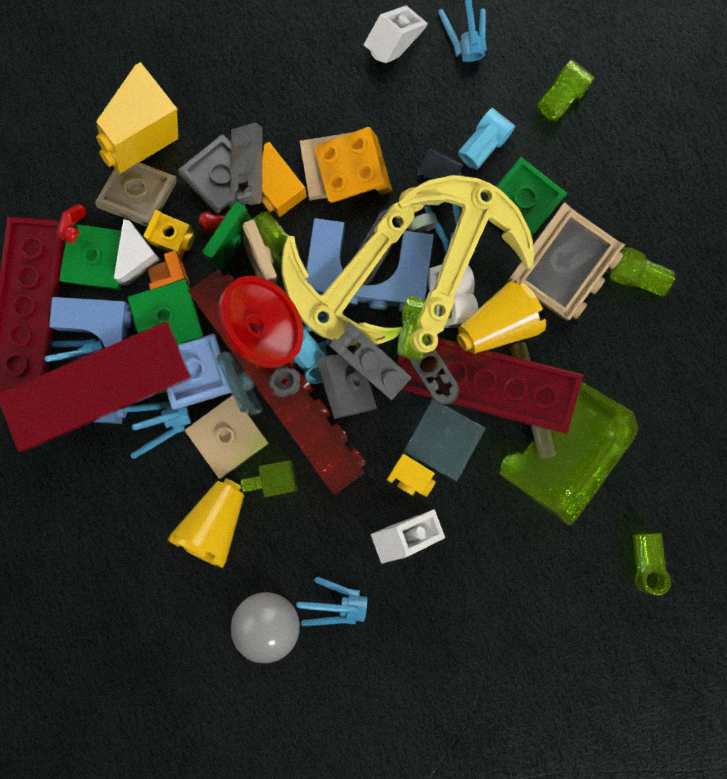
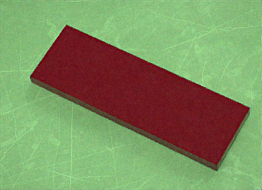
(27, 284)
(502, 385)
(94, 386)

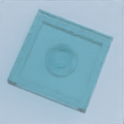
(239, 383)
(444, 440)

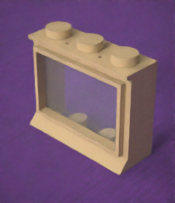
(569, 262)

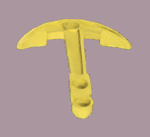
(471, 223)
(347, 283)

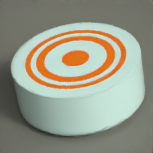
(423, 223)

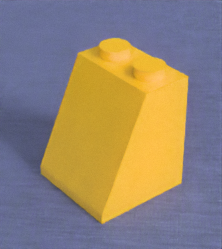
(136, 121)

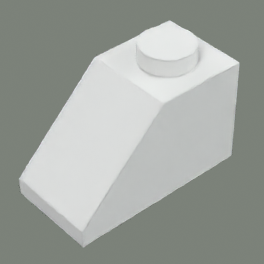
(394, 33)
(407, 536)

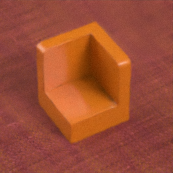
(168, 271)

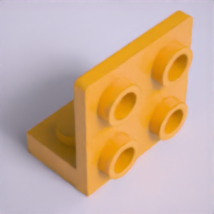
(352, 165)

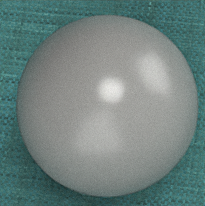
(265, 627)

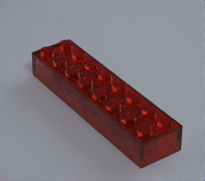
(297, 412)

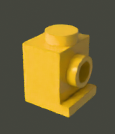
(159, 228)
(412, 476)

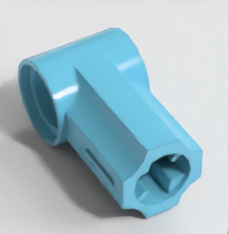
(489, 134)
(307, 358)

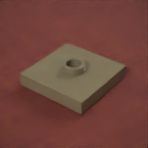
(136, 193)

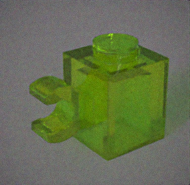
(273, 478)

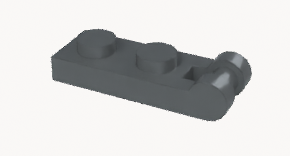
(246, 165)
(371, 361)

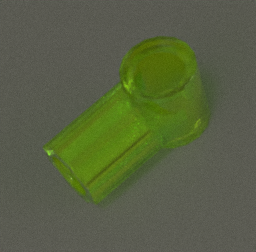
(569, 85)
(272, 235)
(636, 270)
(410, 315)
(649, 559)

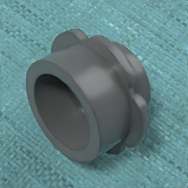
(281, 373)

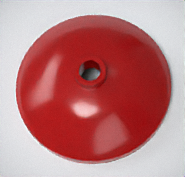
(261, 321)

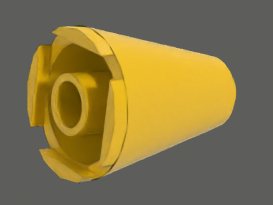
(503, 319)
(211, 524)

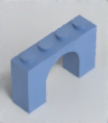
(408, 278)
(104, 318)

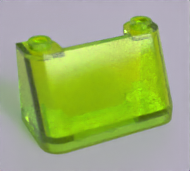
(583, 458)

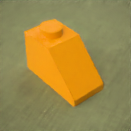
(279, 184)

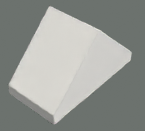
(133, 255)

